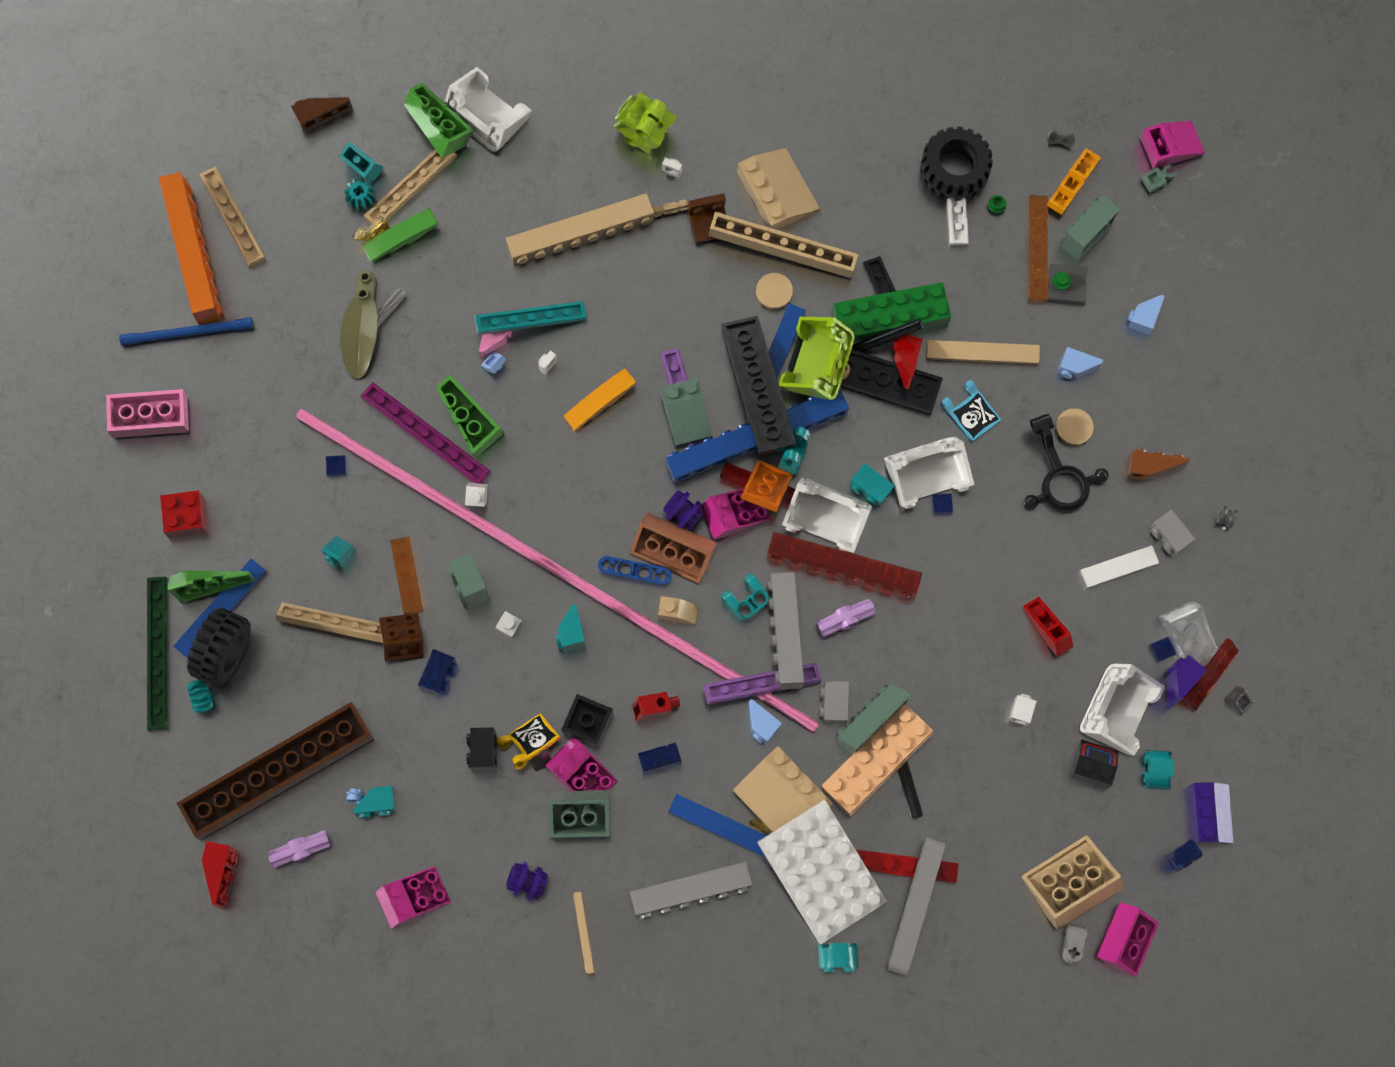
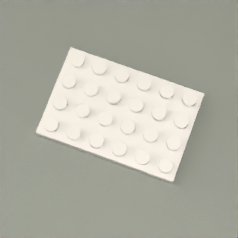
(822, 872)

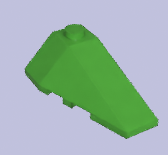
(197, 584)

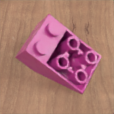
(1171, 143)
(730, 514)
(579, 768)
(412, 897)

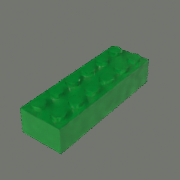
(889, 310)

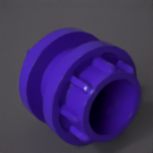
(683, 510)
(526, 881)

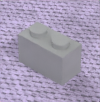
(1172, 533)
(835, 702)

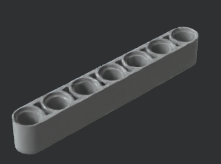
(916, 906)

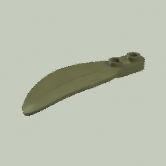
(360, 326)

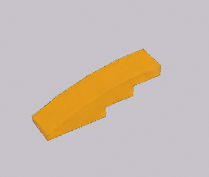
(1073, 181)
(599, 399)

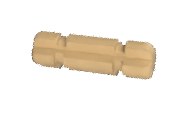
(670, 208)

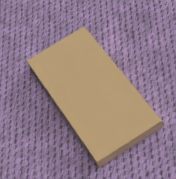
(584, 936)

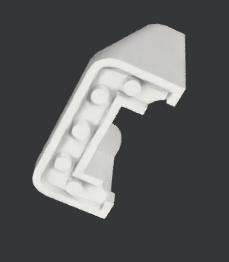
(483, 111)
(929, 470)
(827, 514)
(1120, 706)

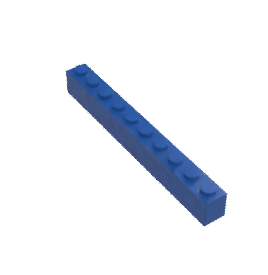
(741, 441)

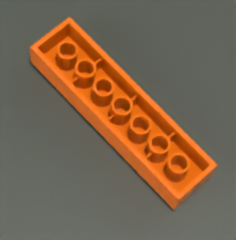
(190, 248)

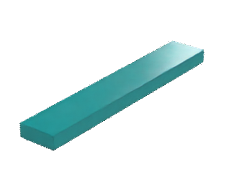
(530, 317)

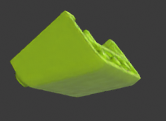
(820, 359)

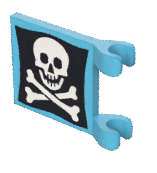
(973, 414)

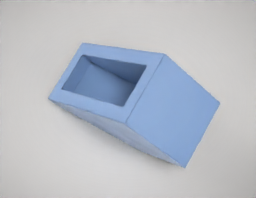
(1145, 315)
(1077, 364)
(762, 723)

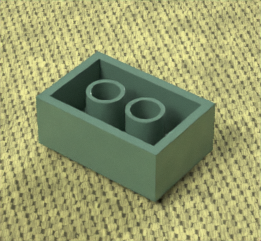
(1089, 227)
(468, 581)
(579, 814)

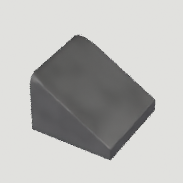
(1239, 700)
(540, 760)

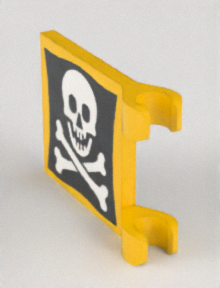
(530, 739)

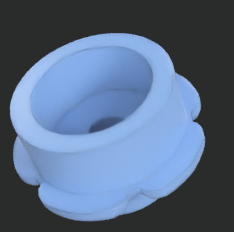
(354, 795)

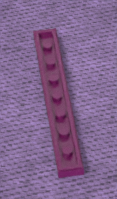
(425, 434)

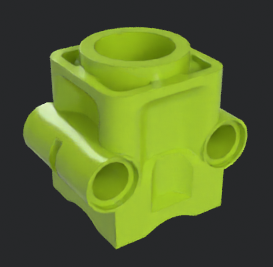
(643, 121)

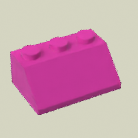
(1128, 939)

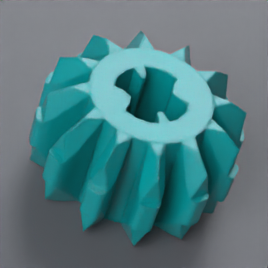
(360, 188)
(199, 696)

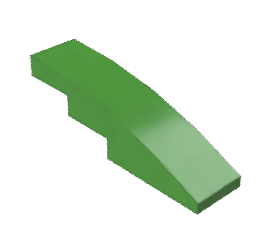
(400, 234)

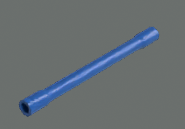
(135, 338)

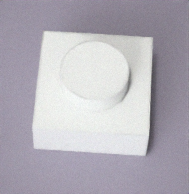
(672, 167)
(547, 362)
(508, 624)

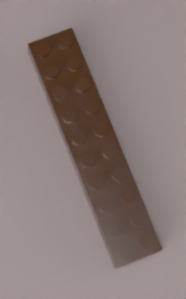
(274, 771)

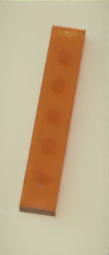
(1037, 248)

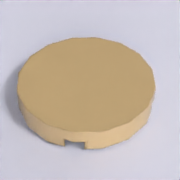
(774, 291)
(1074, 427)

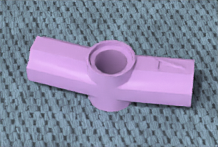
(846, 617)
(298, 849)

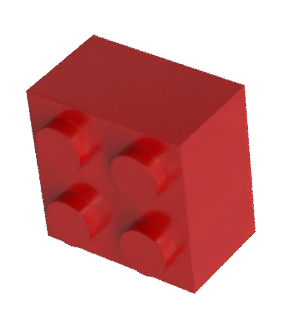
(183, 514)

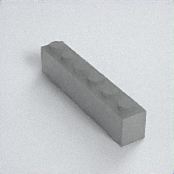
(787, 631)
(691, 889)

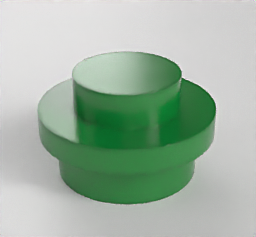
(997, 204)
(1061, 280)

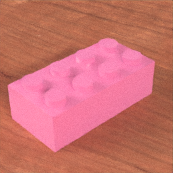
(147, 413)

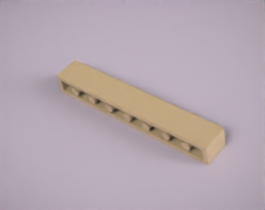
(579, 229)
(783, 245)

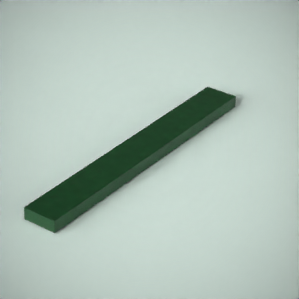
(157, 654)

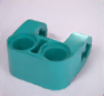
(793, 457)
(749, 603)

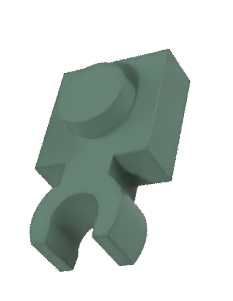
(1156, 179)

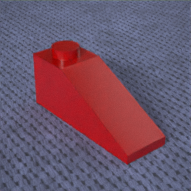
(906, 357)
(1049, 626)

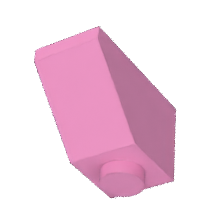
(492, 342)

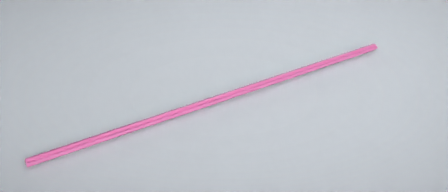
(548, 564)

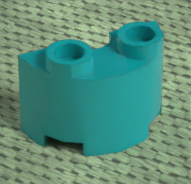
(1159, 769)
(838, 956)

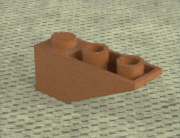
(1149, 465)

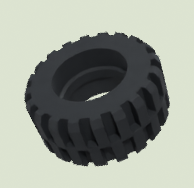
(962, 142)
(218, 647)

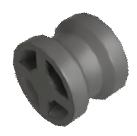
(1227, 516)

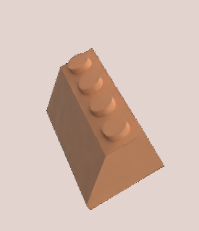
(673, 547)

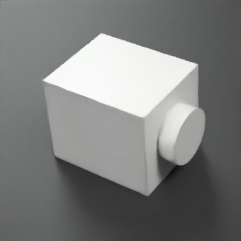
(476, 494)
(1022, 709)

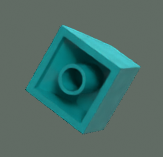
(570, 632)

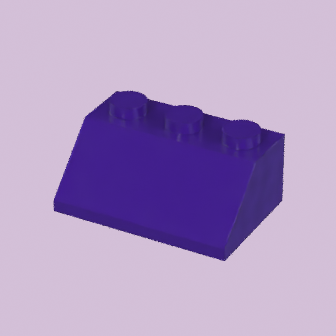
(1181, 679)
(1211, 813)

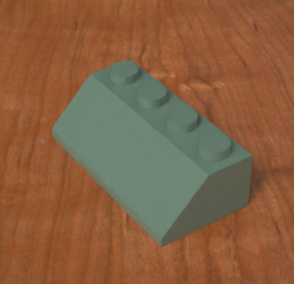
(872, 718)

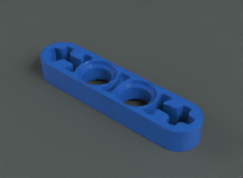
(634, 573)

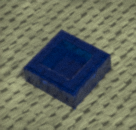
(336, 465)
(942, 503)
(1162, 649)

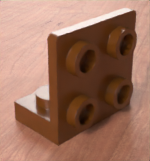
(701, 215)
(401, 637)

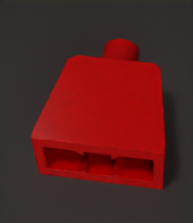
(646, 707)

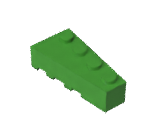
(437, 120)
(473, 422)

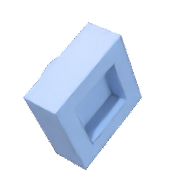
(493, 362)

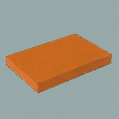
(766, 486)

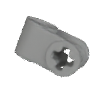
(1075, 940)

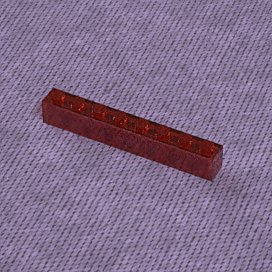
(844, 565)

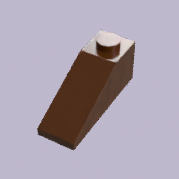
(318, 110)

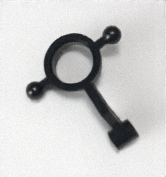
(1043, 425)

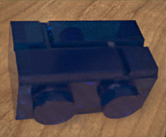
(437, 672)
(659, 758)
(1183, 856)

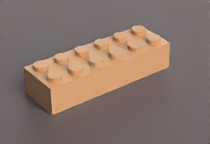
(877, 760)

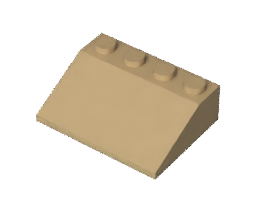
(777, 188)
(778, 790)
(1072, 882)

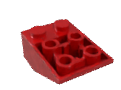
(218, 866)

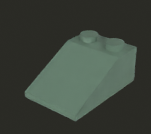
(686, 411)

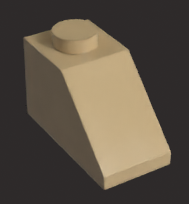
(677, 611)

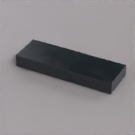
(878, 275)

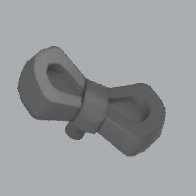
(1067, 140)

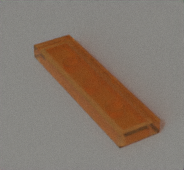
(406, 575)

